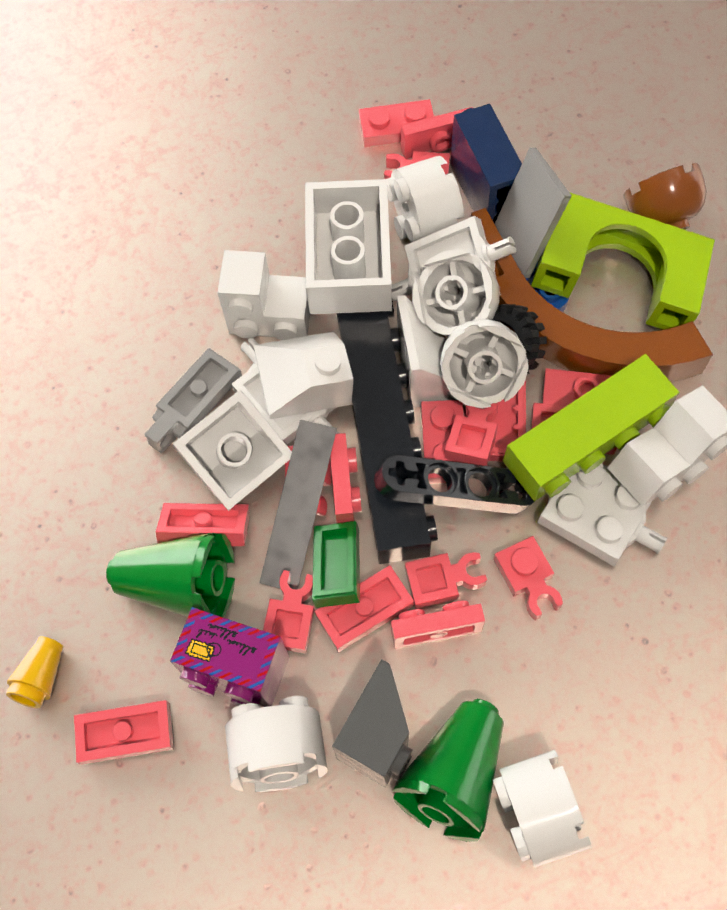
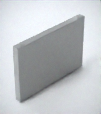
(532, 210)

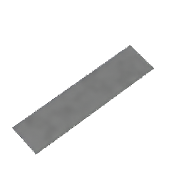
(298, 503)

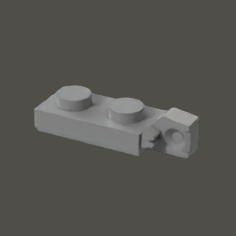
(191, 399)

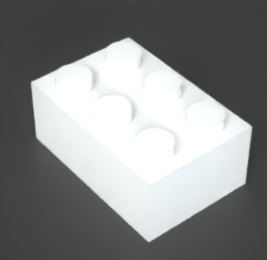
(347, 247)

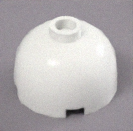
(455, 291)
(483, 363)

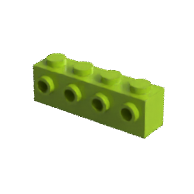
(590, 428)

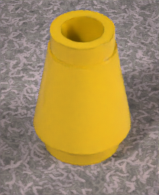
(36, 673)

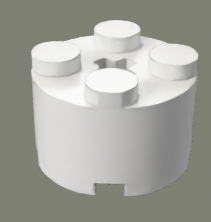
(424, 198)
(275, 745)
(543, 808)

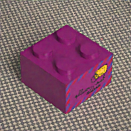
(230, 659)

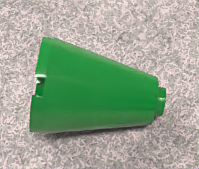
(177, 574)
(455, 773)

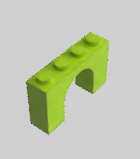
(672, 255)

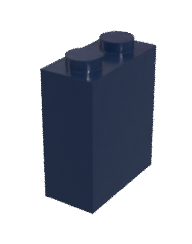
(483, 159)

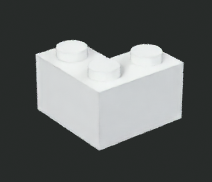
(261, 302)
(674, 448)

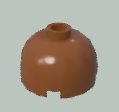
(670, 196)

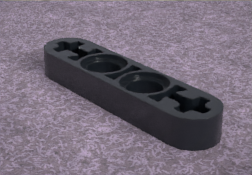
(457, 480)

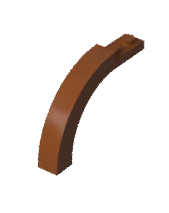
(591, 349)

